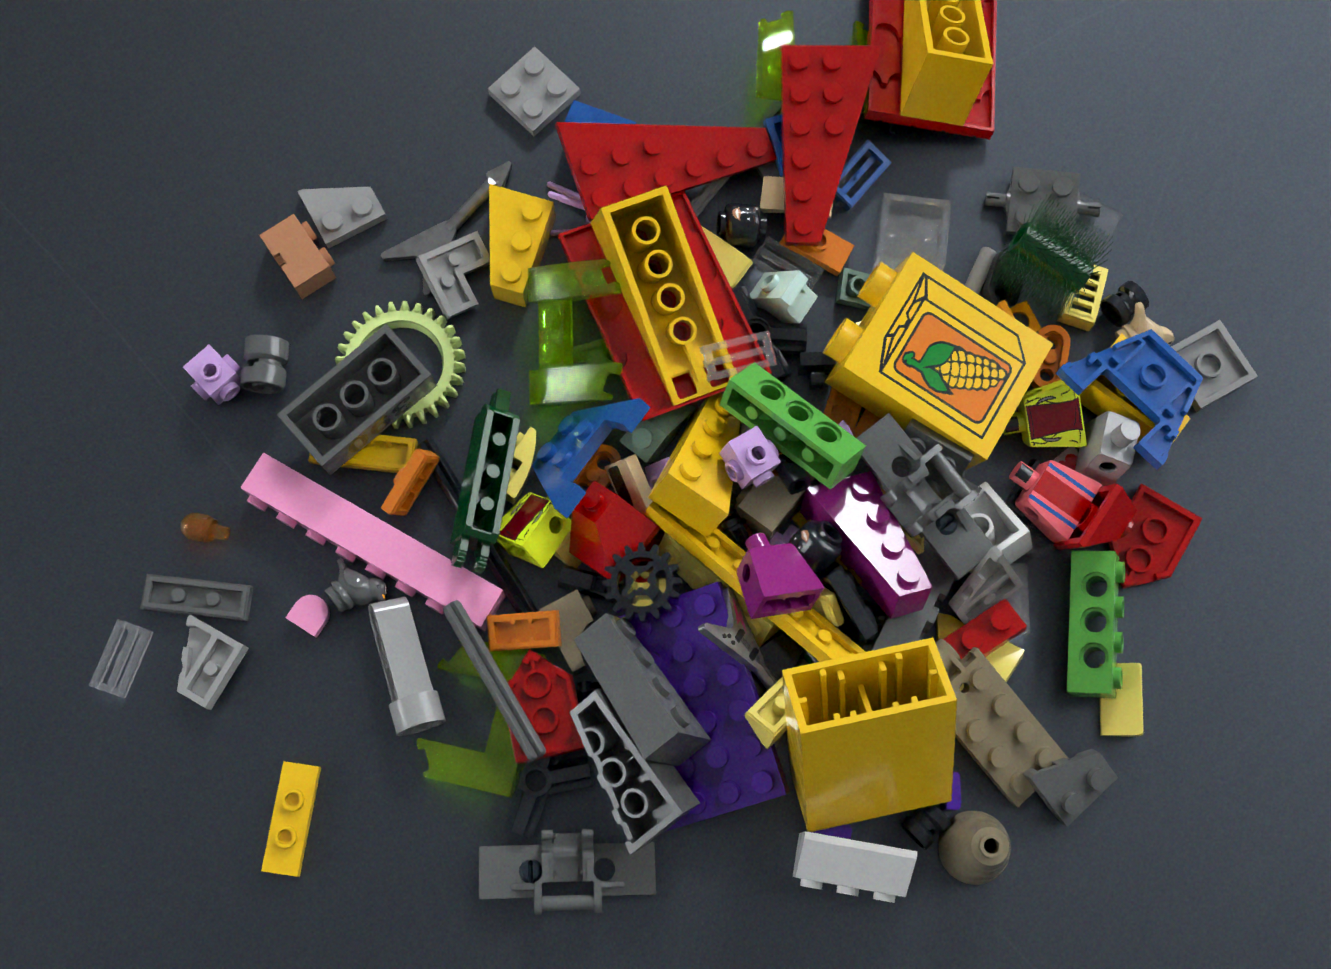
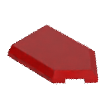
(1156, 538)
(547, 698)

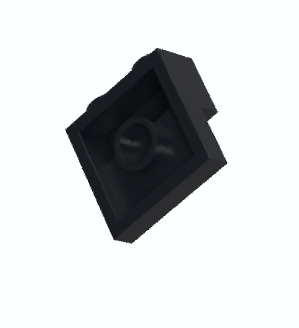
(857, 613)

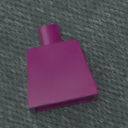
(776, 579)

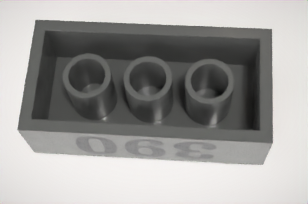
(357, 399)

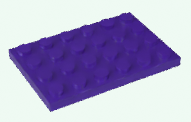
(718, 690)

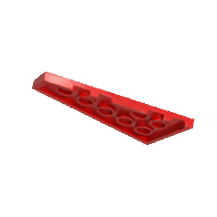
(820, 111)
(632, 159)

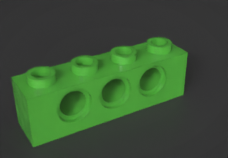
(792, 425)
(1087, 569)

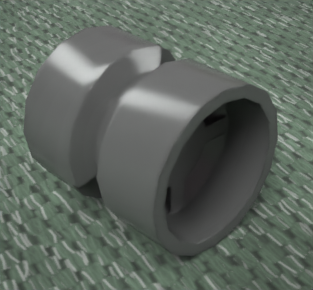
(264, 364)

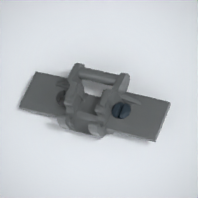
(915, 504)
(564, 857)

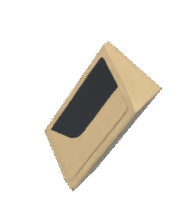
(630, 482)

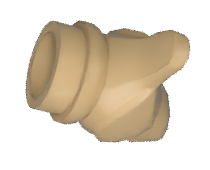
(1141, 323)

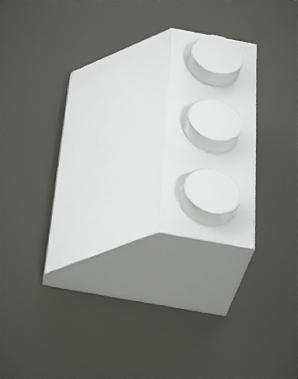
(853, 866)

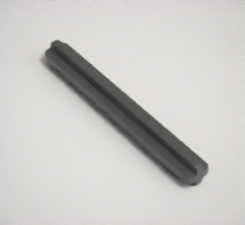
(494, 680)

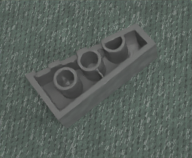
(914, 625)
(640, 692)
(644, 792)

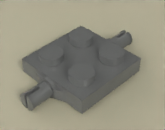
(1030, 186)
(924, 440)

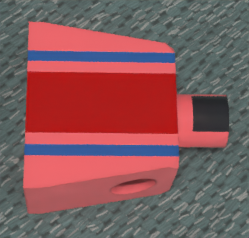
(1053, 497)

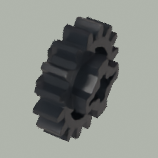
(654, 570)

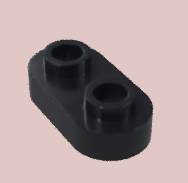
(991, 288)

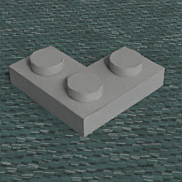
(445, 272)

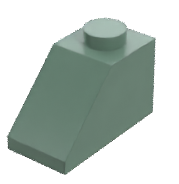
(655, 434)

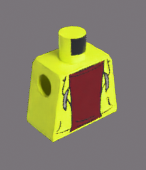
(1049, 417)
(533, 529)

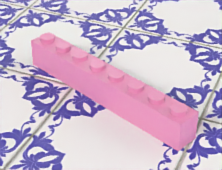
(369, 540)

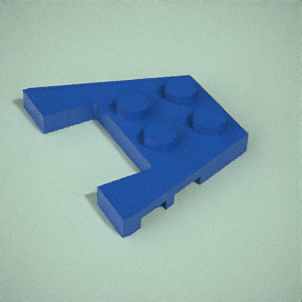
(1151, 378)
(575, 444)

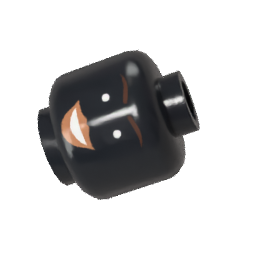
(741, 225)
(818, 544)

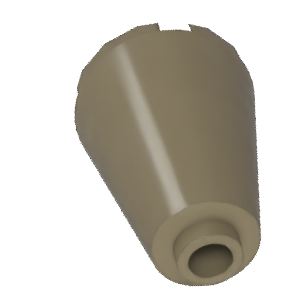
(974, 848)

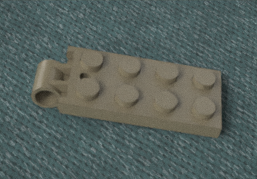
(996, 724)

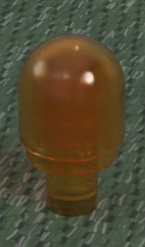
(203, 528)

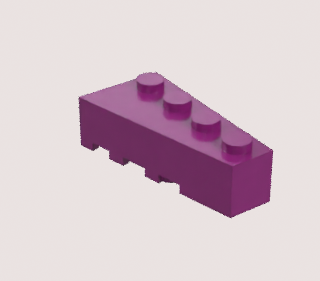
(871, 542)

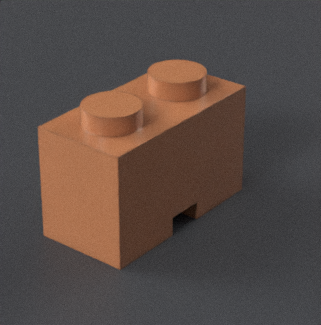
(298, 255)

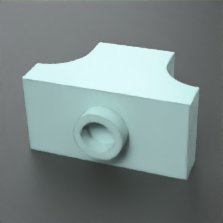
(784, 295)

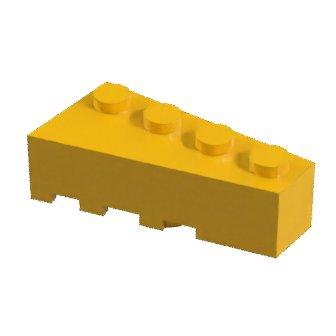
(695, 477)

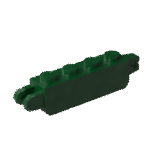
(485, 481)

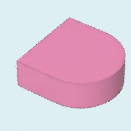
(310, 614)

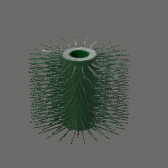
(1051, 257)

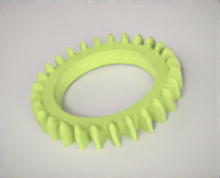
(433, 329)

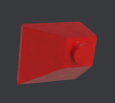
(1104, 519)
(604, 526)

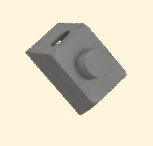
(1109, 442)

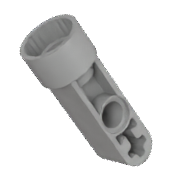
(414, 702)

